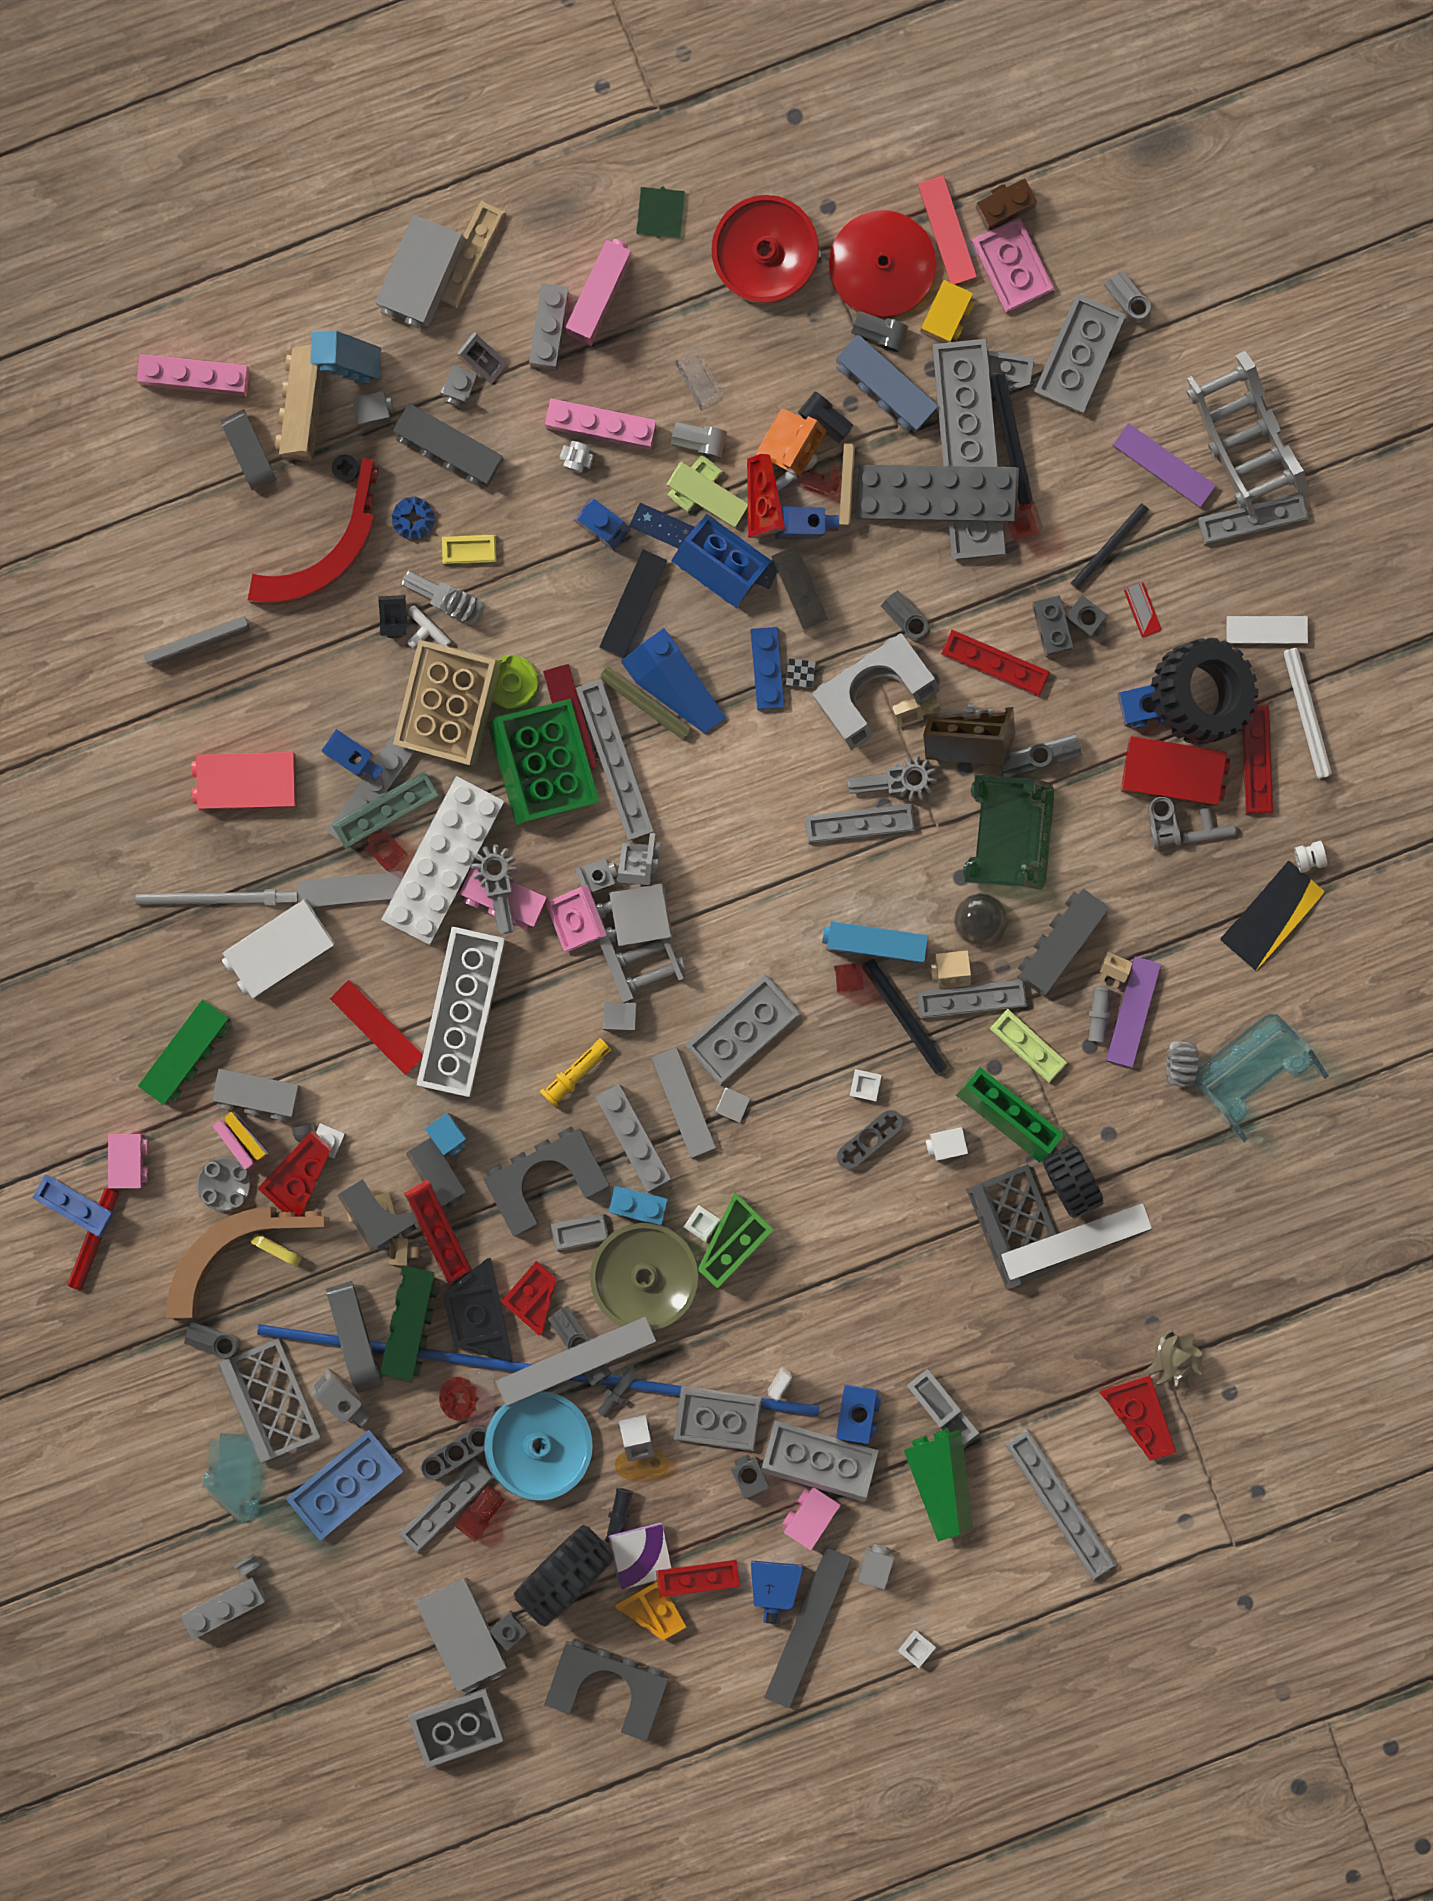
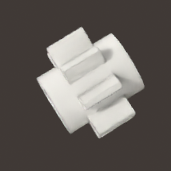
(576, 457)

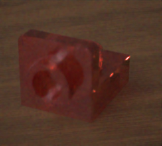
(816, 483)

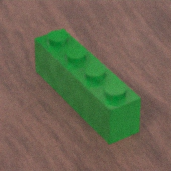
(184, 1052)
(1009, 1114)

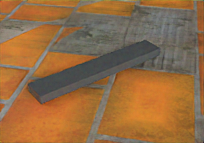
(807, 1627)

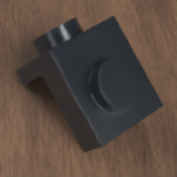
(393, 616)

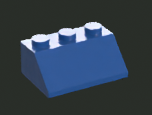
(721, 560)

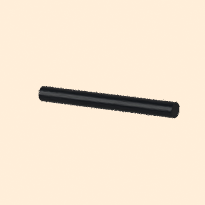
(1109, 546)

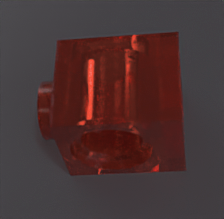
(393, 858)

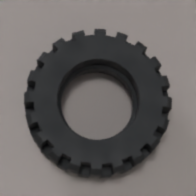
(1232, 680)
(564, 1575)

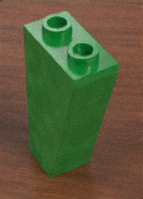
(942, 1481)

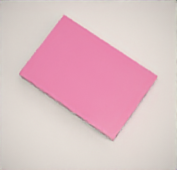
(1012, 265)

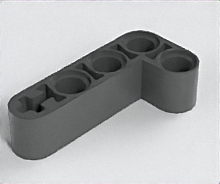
(354, 1337)

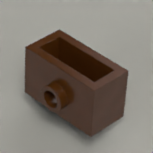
(1006, 204)

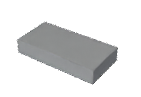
(579, 1232)

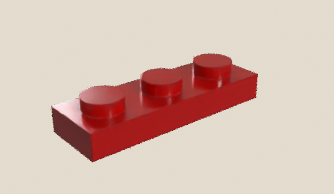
(697, 1578)

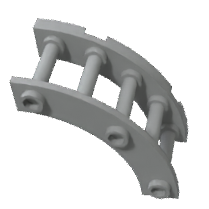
(1267, 425)

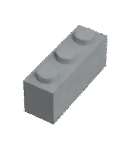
(549, 327)
(255, 1094)
(223, 1607)

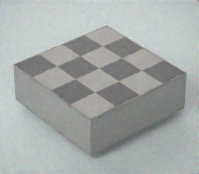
(800, 673)

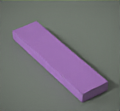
(1164, 465)
(1133, 1012)

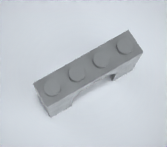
(891, 660)

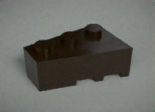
(970, 739)

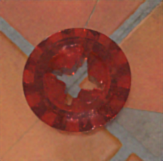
(449, 1401)

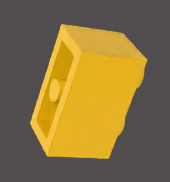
(947, 312)

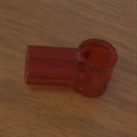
(477, 1517)

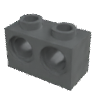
(1052, 626)

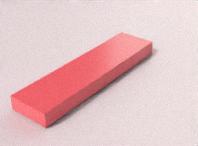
(947, 230)

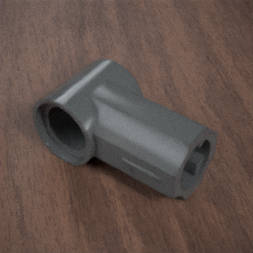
(886, 333)
(904, 614)
(210, 1339)

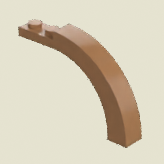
(198, 1260)

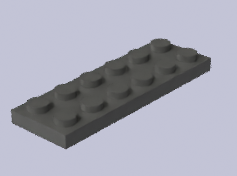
(937, 493)

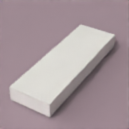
(1267, 629)

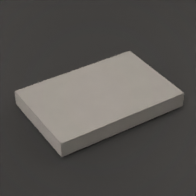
(717, 1418)

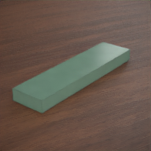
(385, 809)

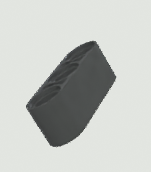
(248, 449)
(443, 1457)

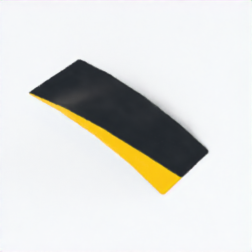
(1272, 915)

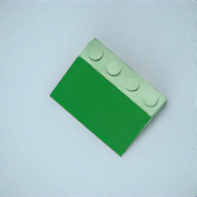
(542, 762)

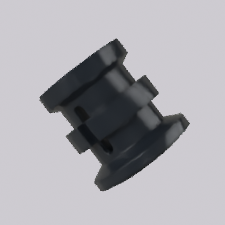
(339, 463)

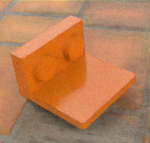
(792, 441)

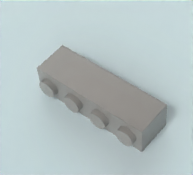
(633, 1138)

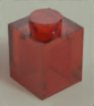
(1027, 522)

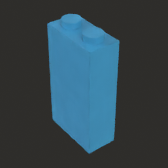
(875, 942)

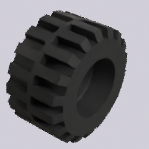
(1073, 1181)

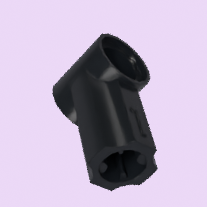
(822, 411)

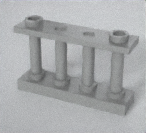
(617, 961)

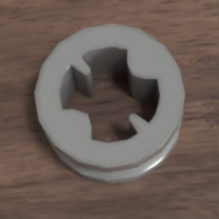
(246, 1565)

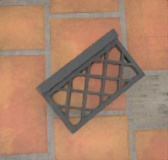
(993, 1228)

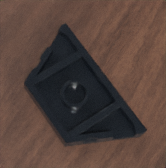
(477, 1313)

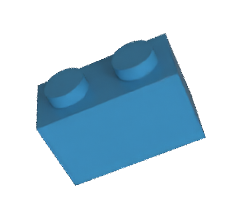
(447, 1135)
(638, 1205)

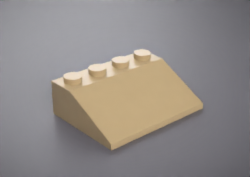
(301, 406)
(447, 702)

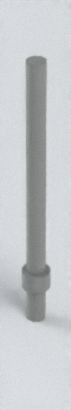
(269, 897)

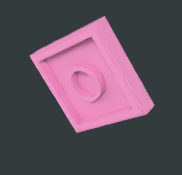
(576, 918)
(235, 1145)

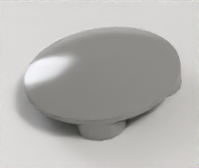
(223, 1184)

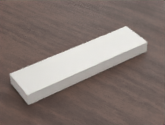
(779, 1383)

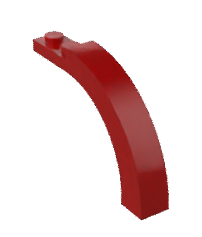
(332, 567)

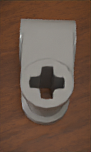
(1163, 825)

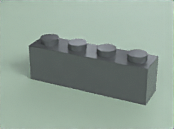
(448, 445)
(1062, 942)

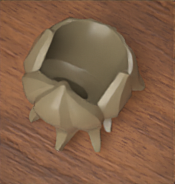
(1176, 1359)

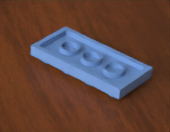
(345, 1485)

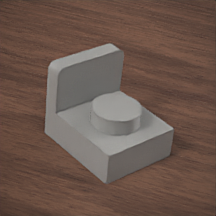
(458, 386)

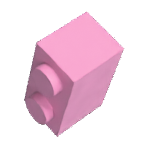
(127, 1160)
(811, 1517)

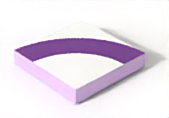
(639, 1555)

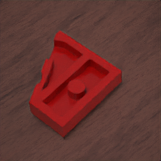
(531, 1297)

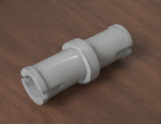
(1099, 1014)

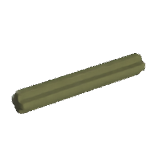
(645, 703)

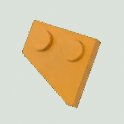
(652, 1612)

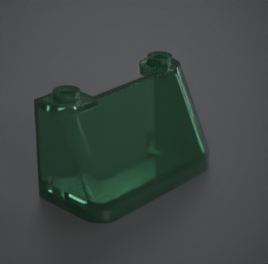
(1011, 832)

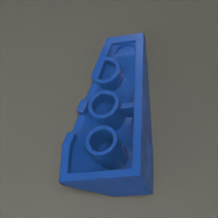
(667, 675)

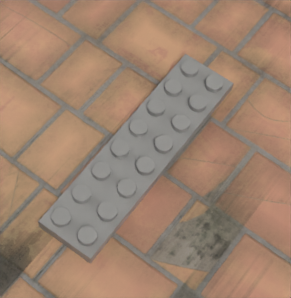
(968, 433)

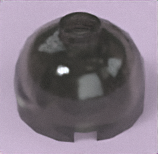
(980, 920)

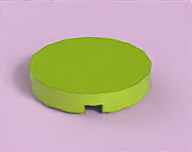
(515, 683)

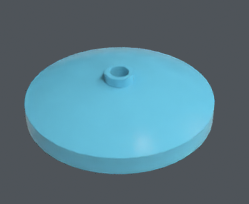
(562, 1449)

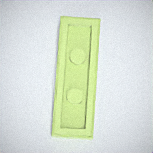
(707, 494)
(1028, 1045)

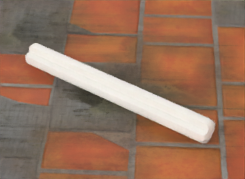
(1307, 713)

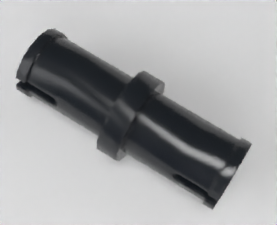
(619, 1513)

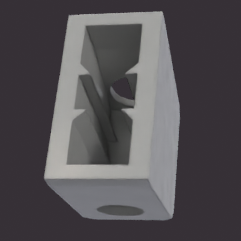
(331, 1390)

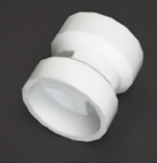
(1305, 859)

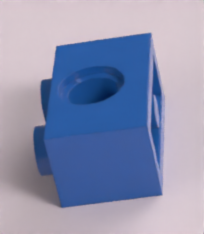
(1132, 709)
(854, 1397)

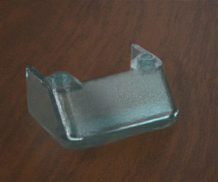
(1251, 1063)
(234, 1476)

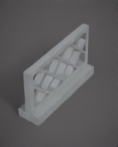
(247, 1411)

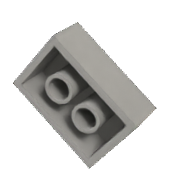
(456, 1727)

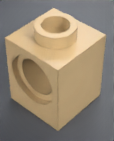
(951, 970)

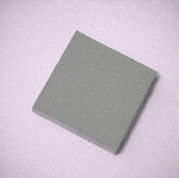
(640, 914)

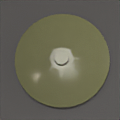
(644, 1274)

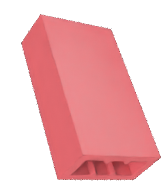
(245, 781)

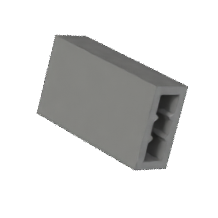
(420, 272)
(462, 1635)

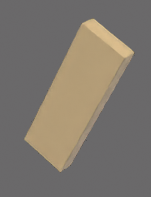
(846, 485)

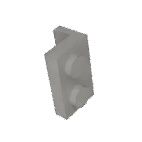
(638, 862)

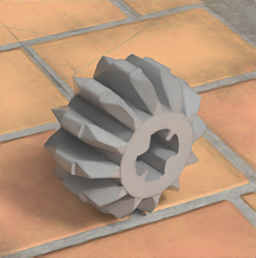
(1182, 1064)

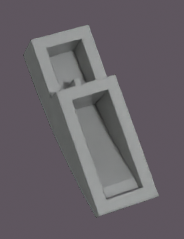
(942, 1407)

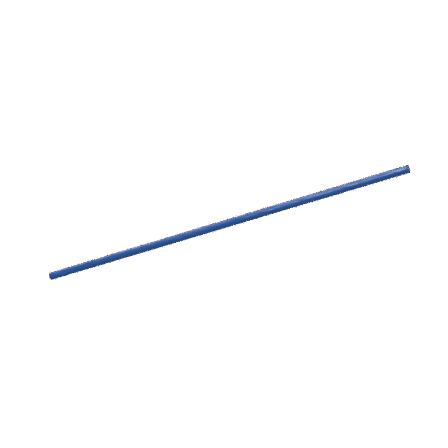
(512, 1366)

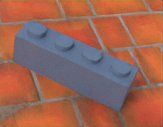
(886, 384)

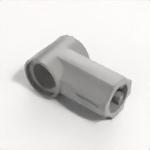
(1127, 295)
(705, 440)

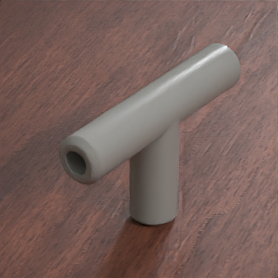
(1208, 831)

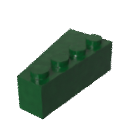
(409, 1324)

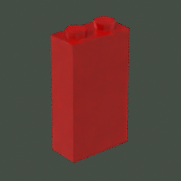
(1175, 771)

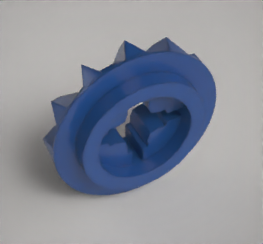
(420, 528)

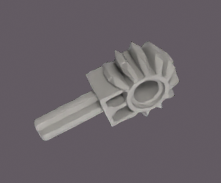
(447, 598)
(896, 780)
(497, 886)

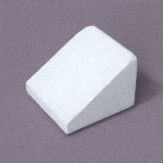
(732, 1105)

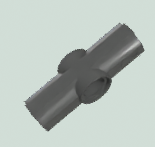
(1057, 751)
(571, 1331)

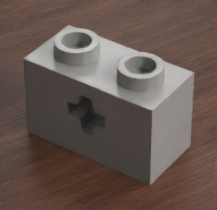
(875, 1566)

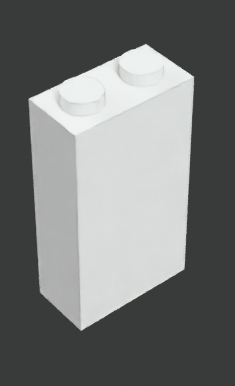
(277, 949)

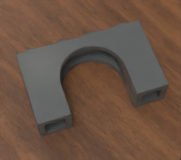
(507, 1182)
(380, 1226)
(645, 1685)

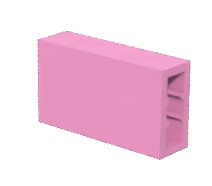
(599, 292)

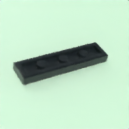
(633, 603)

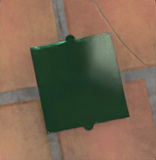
(660, 212)

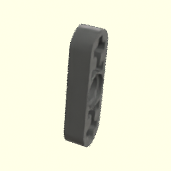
(889, 1131)

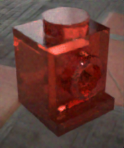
(849, 977)

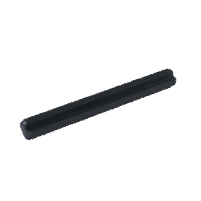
(1011, 436)
(904, 1016)

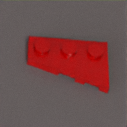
(763, 500)
(297, 1175)
(1142, 1414)

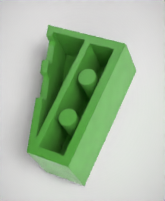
(734, 1240)

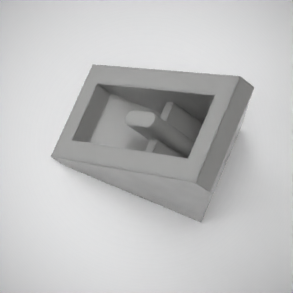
(481, 358)

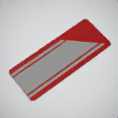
(1142, 609)

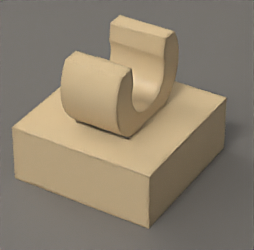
(1116, 968)
(400, 1251)

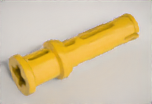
(566, 1081)

